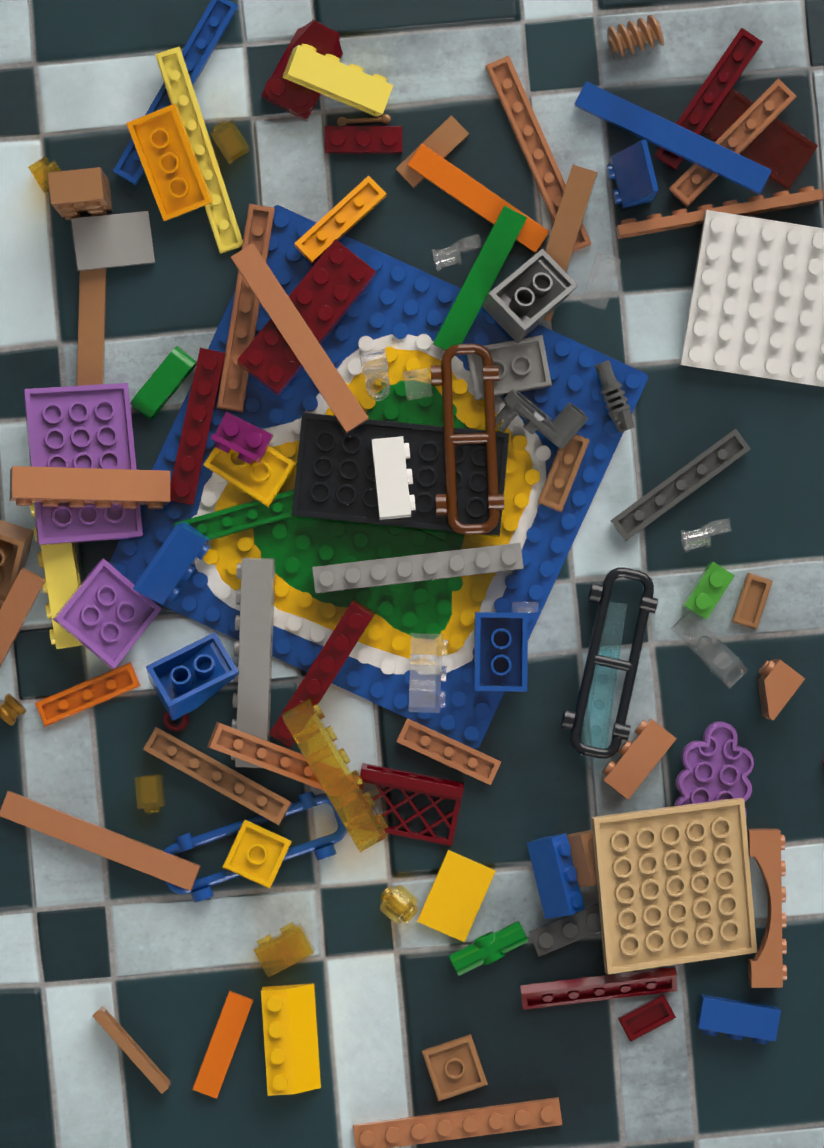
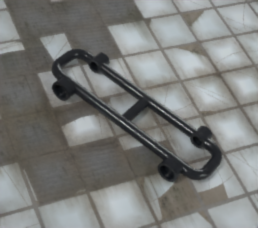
(601, 595)

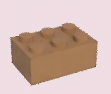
(80, 192)

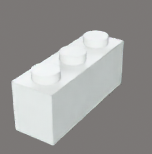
(392, 478)

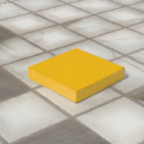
(257, 854)

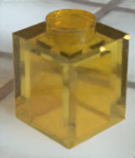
(229, 141)
(150, 792)

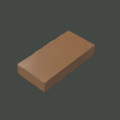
(751, 601)

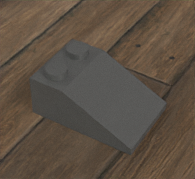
(529, 295)

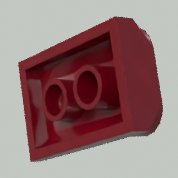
(289, 95)

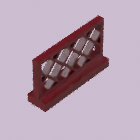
(417, 784)

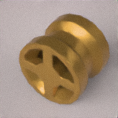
(11, 709)

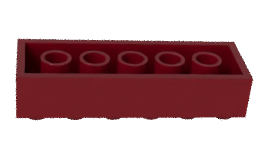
(322, 302)

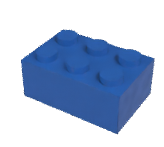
(500, 651)

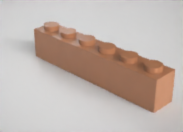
(89, 486)

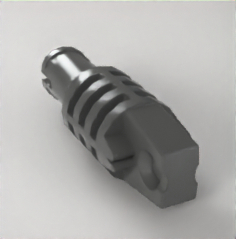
(614, 396)

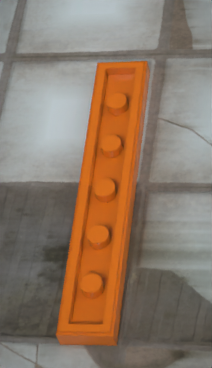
(472, 194)

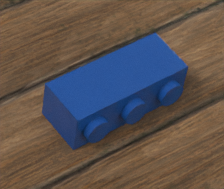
(555, 876)
(738, 1019)

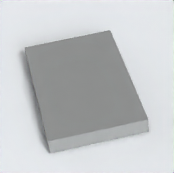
(112, 241)
(520, 365)

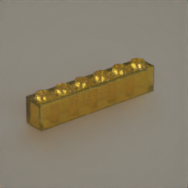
(334, 774)

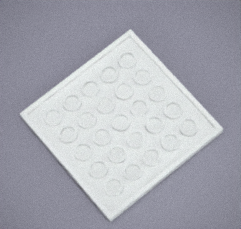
(758, 300)

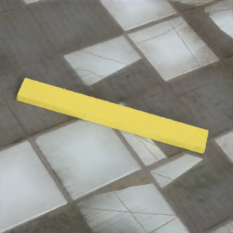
(182, 94)

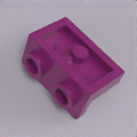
(242, 438)

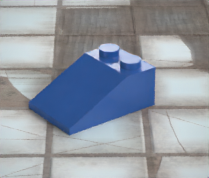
(633, 176)
(191, 675)

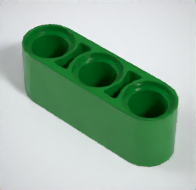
(163, 383)

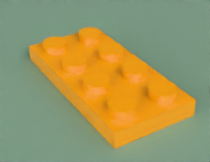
(169, 162)

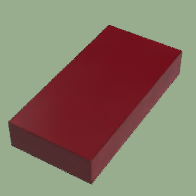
(646, 1017)

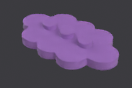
(714, 768)

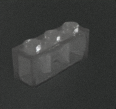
(427, 673)

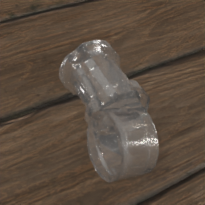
(451, 255)
(701, 537)

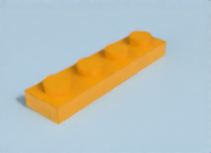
(340, 219)

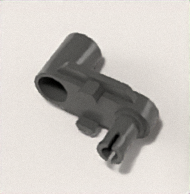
(558, 431)

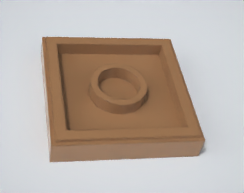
(454, 1067)

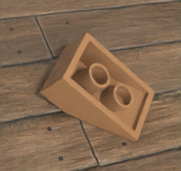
(14, 551)

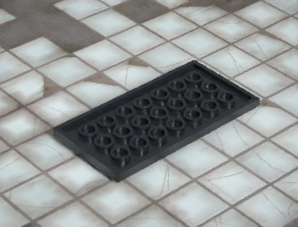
(339, 477)

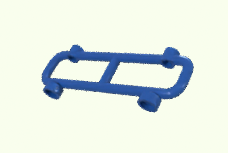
(322, 847)

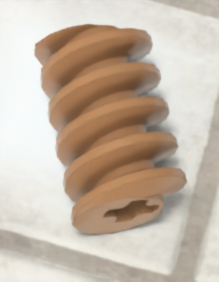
(634, 35)

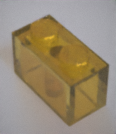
(283, 949)

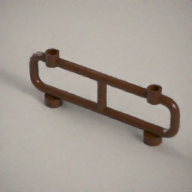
(447, 503)

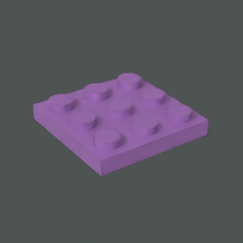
(107, 614)

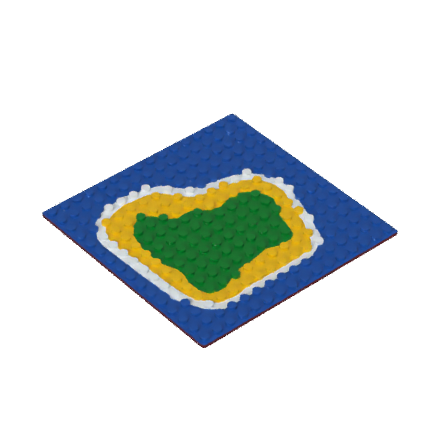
(403, 316)

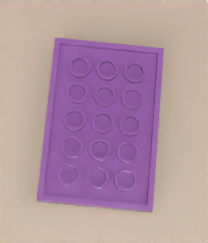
(82, 430)

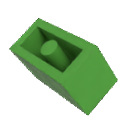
(708, 590)

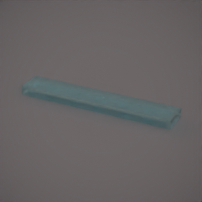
(602, 691)

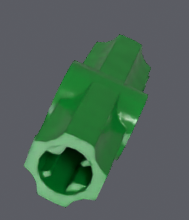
(488, 948)

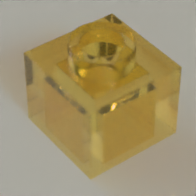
(40, 172)

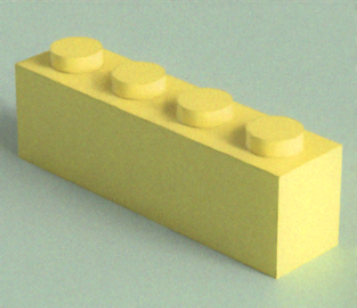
(338, 80)

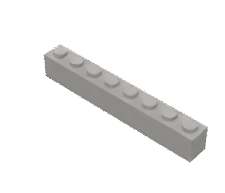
(418, 568)
(254, 648)

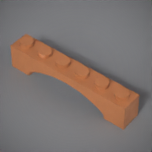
(767, 966)

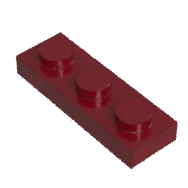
(363, 139)

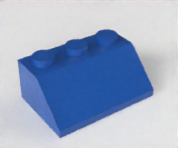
(172, 564)

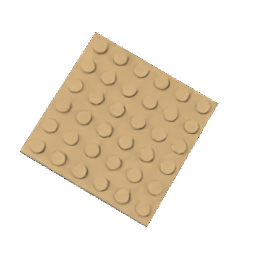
(674, 885)

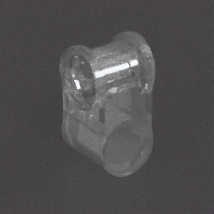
(375, 370)

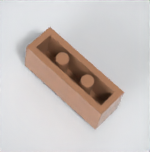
(638, 758)

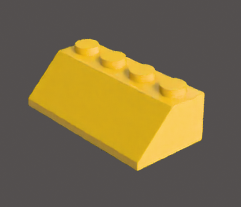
(290, 1039)

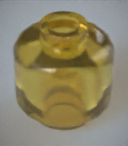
(398, 904)

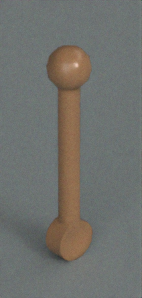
(385, 119)

